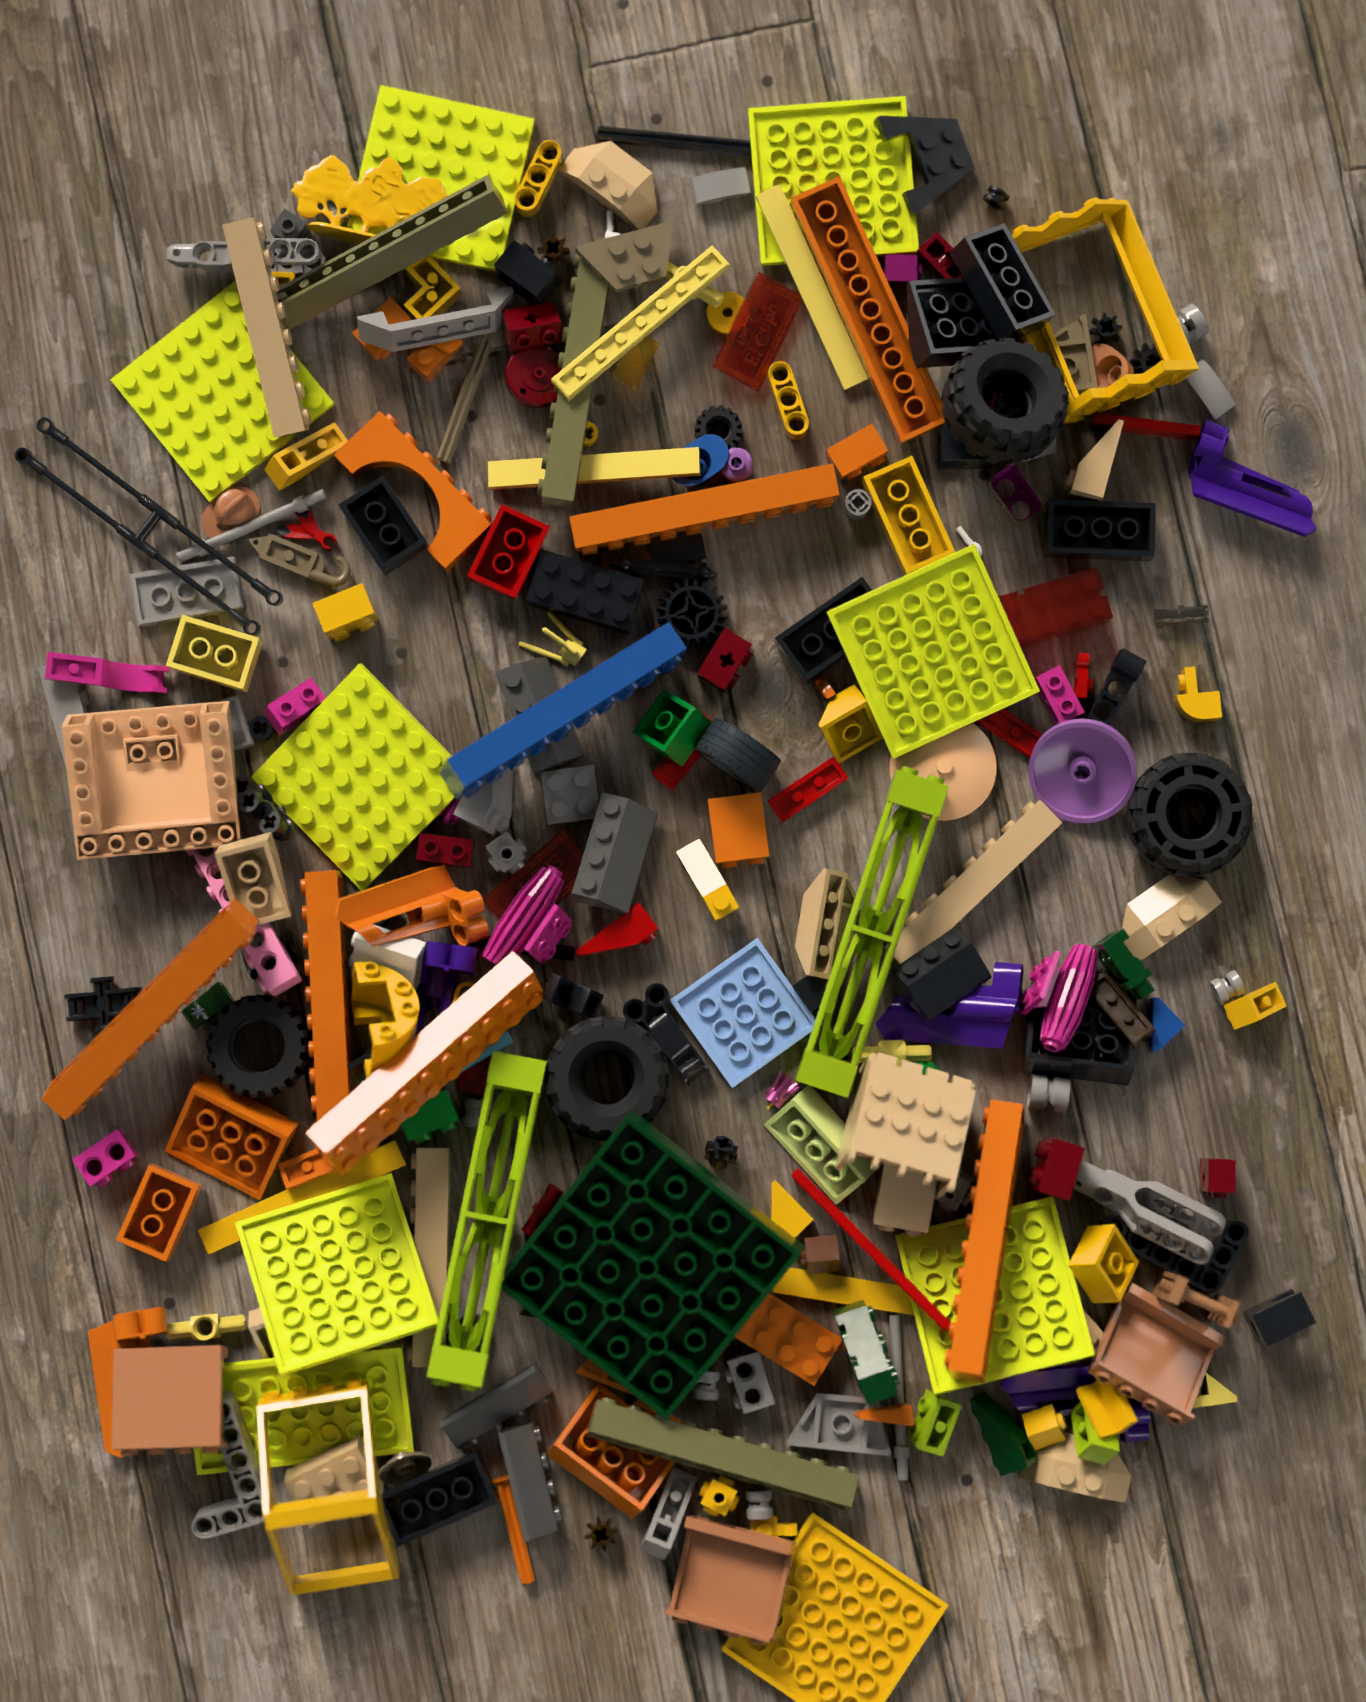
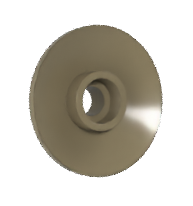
(404, 1466)

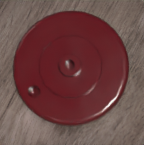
(530, 375)

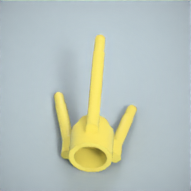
(571, 651)

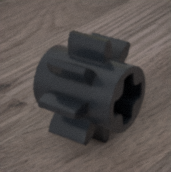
(1105, 321)
(721, 1152)

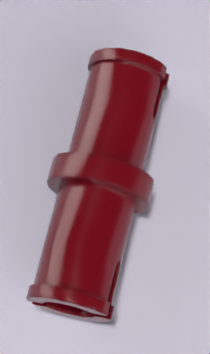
(542, 1208)

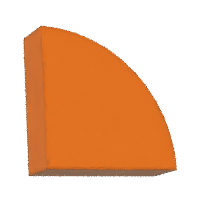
(824, 687)

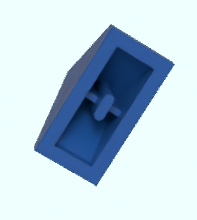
(1164, 1022)

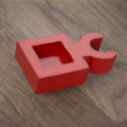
(1082, 684)

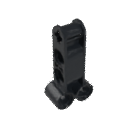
(1125, 670)
(668, 1035)

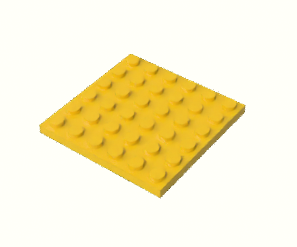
(843, 1622)

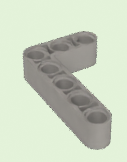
(238, 1472)

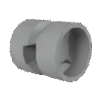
(1193, 321)
(1048, 1093)

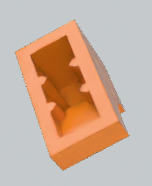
(431, 358)

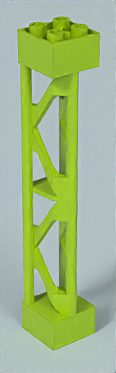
(914, 797)
(460, 1364)

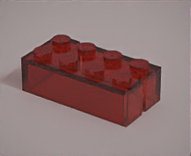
(1057, 607)

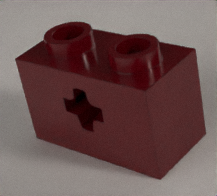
(936, 257)
(531, 326)
(726, 645)
(445, 850)
(1217, 1177)

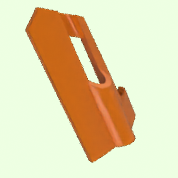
(426, 899)
(123, 1332)

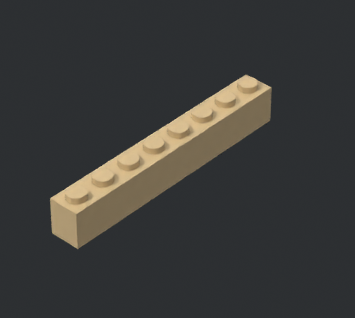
(266, 326)
(977, 880)
(431, 1236)

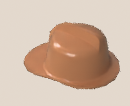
(1109, 365)
(230, 510)

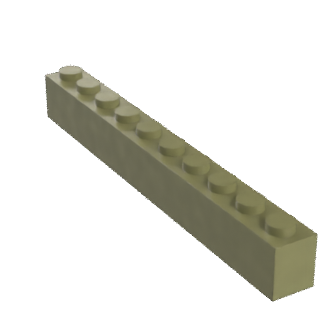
(391, 251)
(571, 416)
(722, 1454)

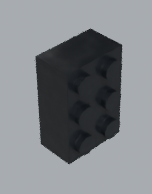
(383, 525)

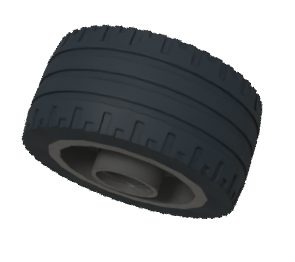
(738, 754)

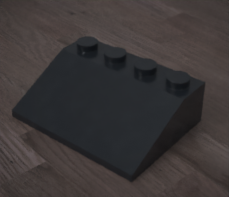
(944, 321)
(1094, 1053)

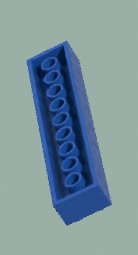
(562, 711)

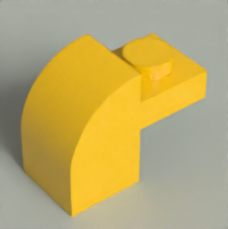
(1195, 705)

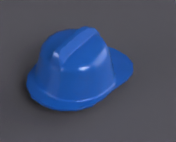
(713, 458)

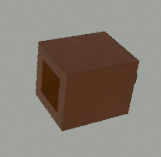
(821, 1254)

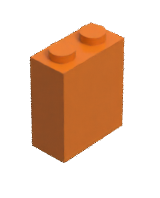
(738, 830)

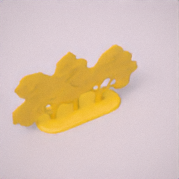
(377, 198)

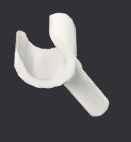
(610, 225)
(967, 540)

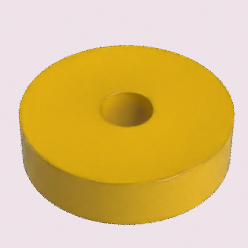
(715, 317)

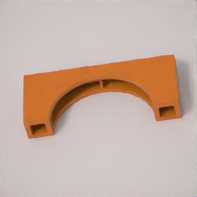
(382, 445)

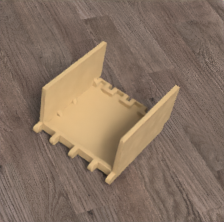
(908, 1120)

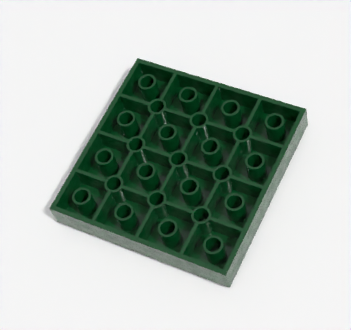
(649, 1264)

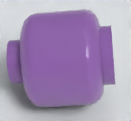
(745, 466)

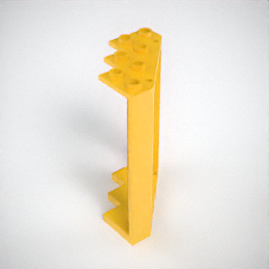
(1148, 289)

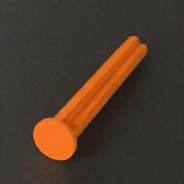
(514, 1529)

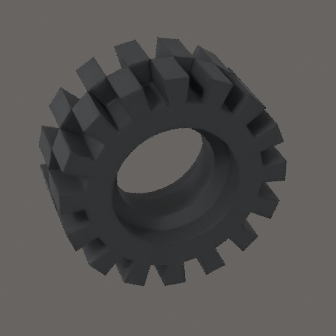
(724, 415)

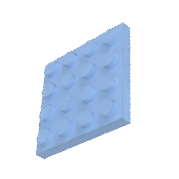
(744, 1012)

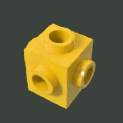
(719, 1485)

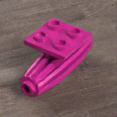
(531, 921)
(1061, 993)

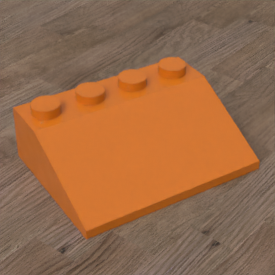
(230, 1136)
(613, 1471)

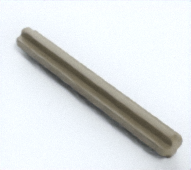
(464, 401)

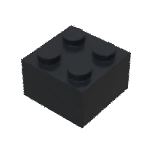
(526, 273)

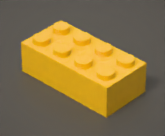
(907, 515)

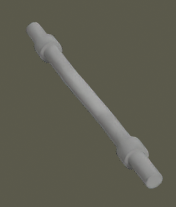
(298, 505)

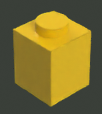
(1044, 1426)

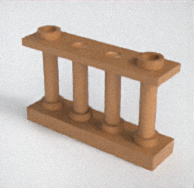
(1175, 1289)

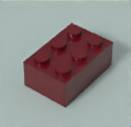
(1055, 1167)

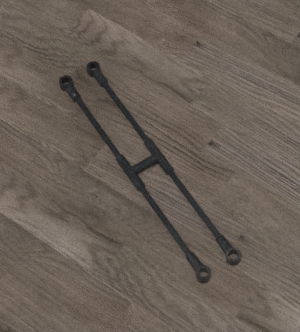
(138, 539)

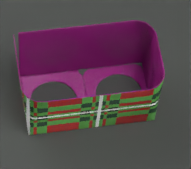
(1020, 485)

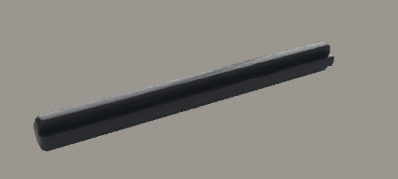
(674, 140)

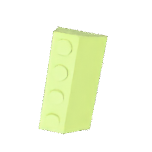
(813, 1138)

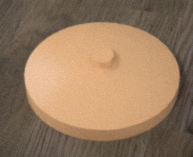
(963, 761)

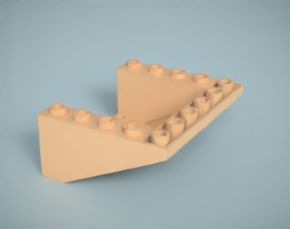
(151, 779)

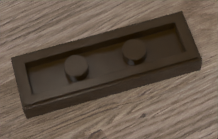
(1121, 1010)

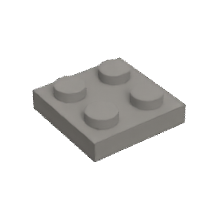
(570, 794)

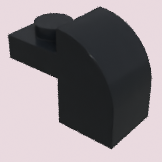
(572, 996)

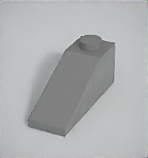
(668, 1514)

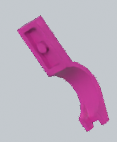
(105, 673)

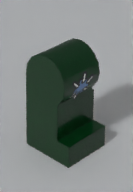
(207, 1005)

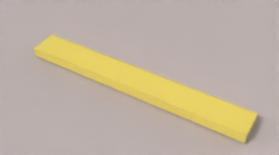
(811, 287)
(640, 323)
(601, 468)

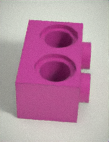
(1058, 696)
(294, 706)
(103, 1152)

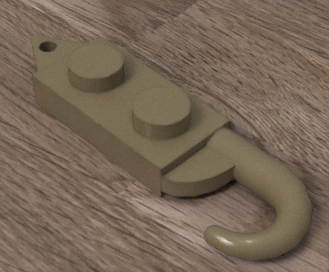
(298, 560)

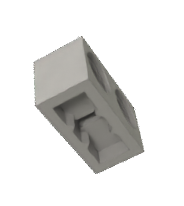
(756, 1379)

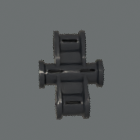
(266, 814)
(101, 1004)

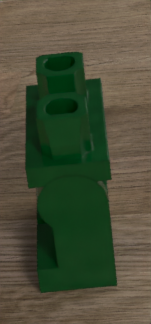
(1123, 965)

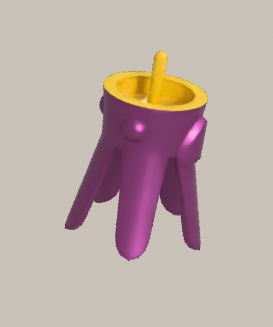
(781, 1090)

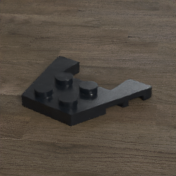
(938, 150)

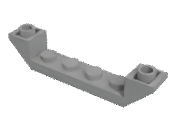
(436, 329)

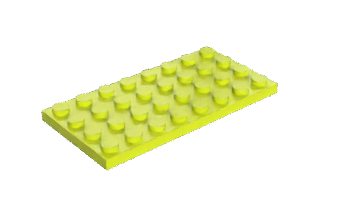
(315, 1428)

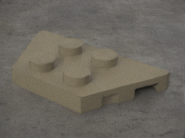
(630, 257)
(1077, 352)

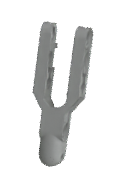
(188, 255)
(1123, 1196)

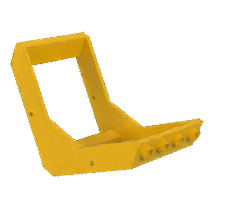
(327, 1507)

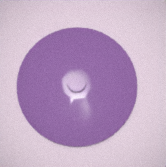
(1083, 770)

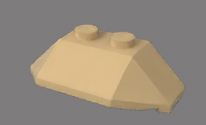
(614, 181)
(1166, 912)
(823, 922)
(1062, 1469)

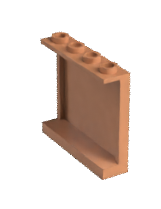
(1155, 1354)
(168, 1399)
(731, 1579)

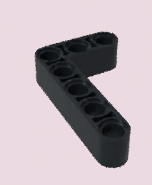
(1197, 1271)

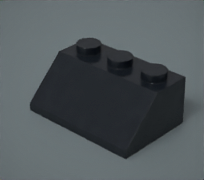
(940, 974)

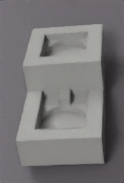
(720, 185)
(1210, 390)

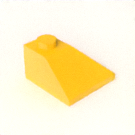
(849, 724)

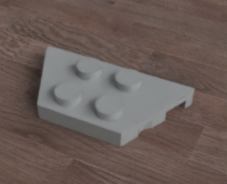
(831, 1426)

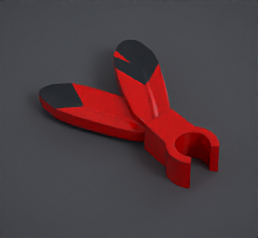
(306, 531)

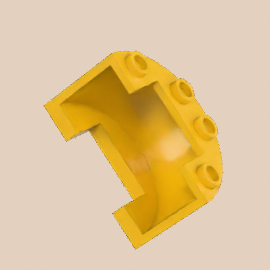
(385, 999)

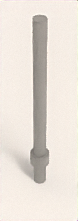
(901, 1450)

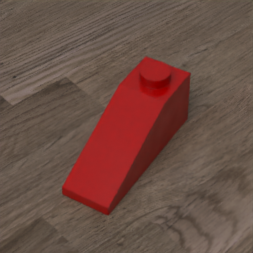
(624, 932)

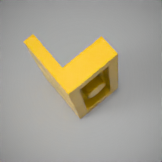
(1106, 1409)

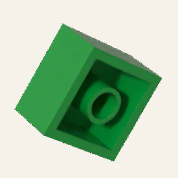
(672, 727)
(433, 1115)

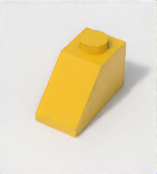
(1254, 1006)
(787, 1211)

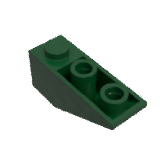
(1004, 1436)

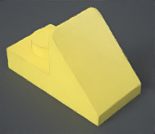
(1213, 1394)

